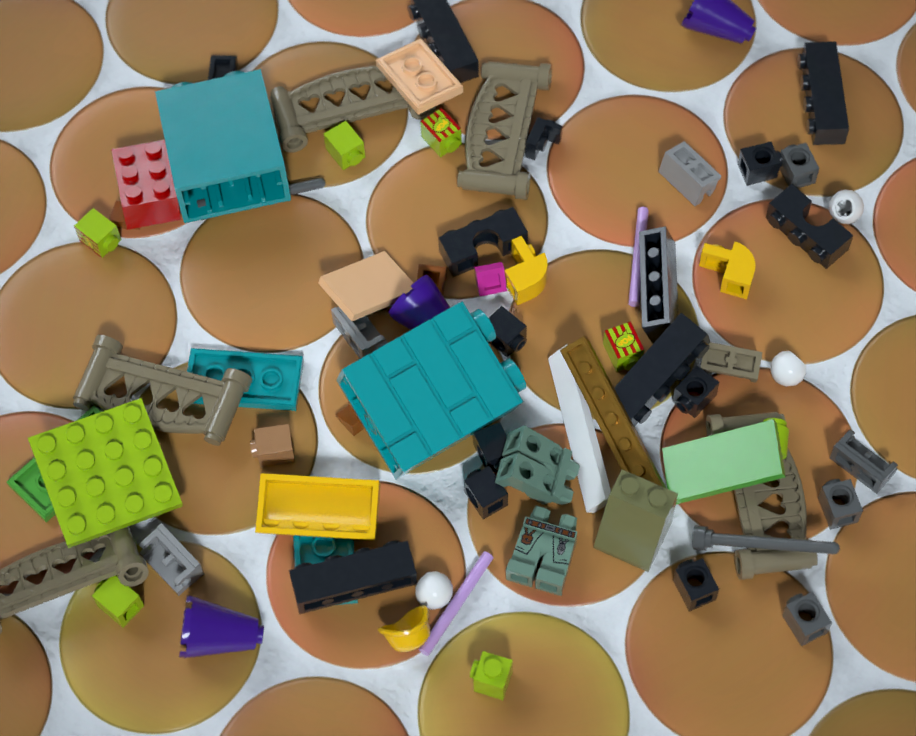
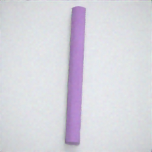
(635, 284)
(456, 603)

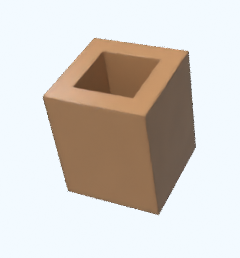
(273, 445)

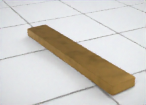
(609, 410)

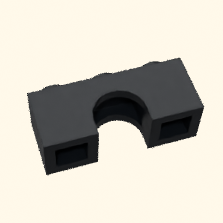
(822, 243)
(460, 245)

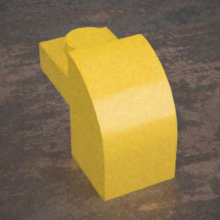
(736, 265)
(529, 275)

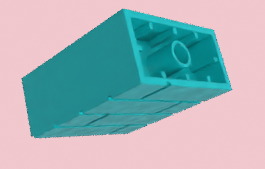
(431, 388)

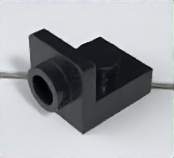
(539, 136)

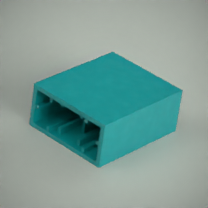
(222, 145)

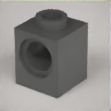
(801, 174)
(836, 514)
(806, 630)

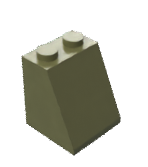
(635, 520)

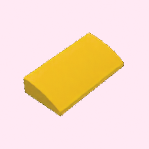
(318, 506)

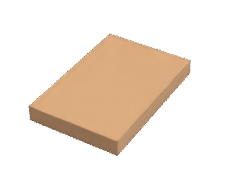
(419, 76)
(366, 285)

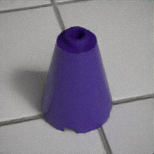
(720, 20)
(419, 304)
(217, 630)

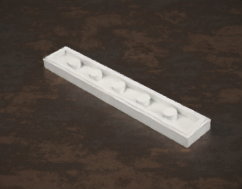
(581, 435)

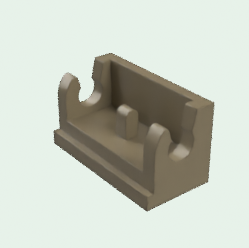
(732, 361)

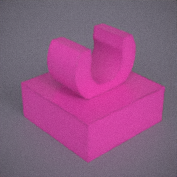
(490, 279)

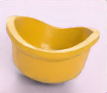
(409, 631)

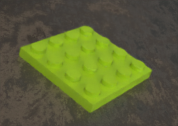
(105, 472)

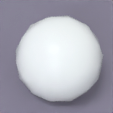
(846, 207)
(787, 369)
(434, 590)

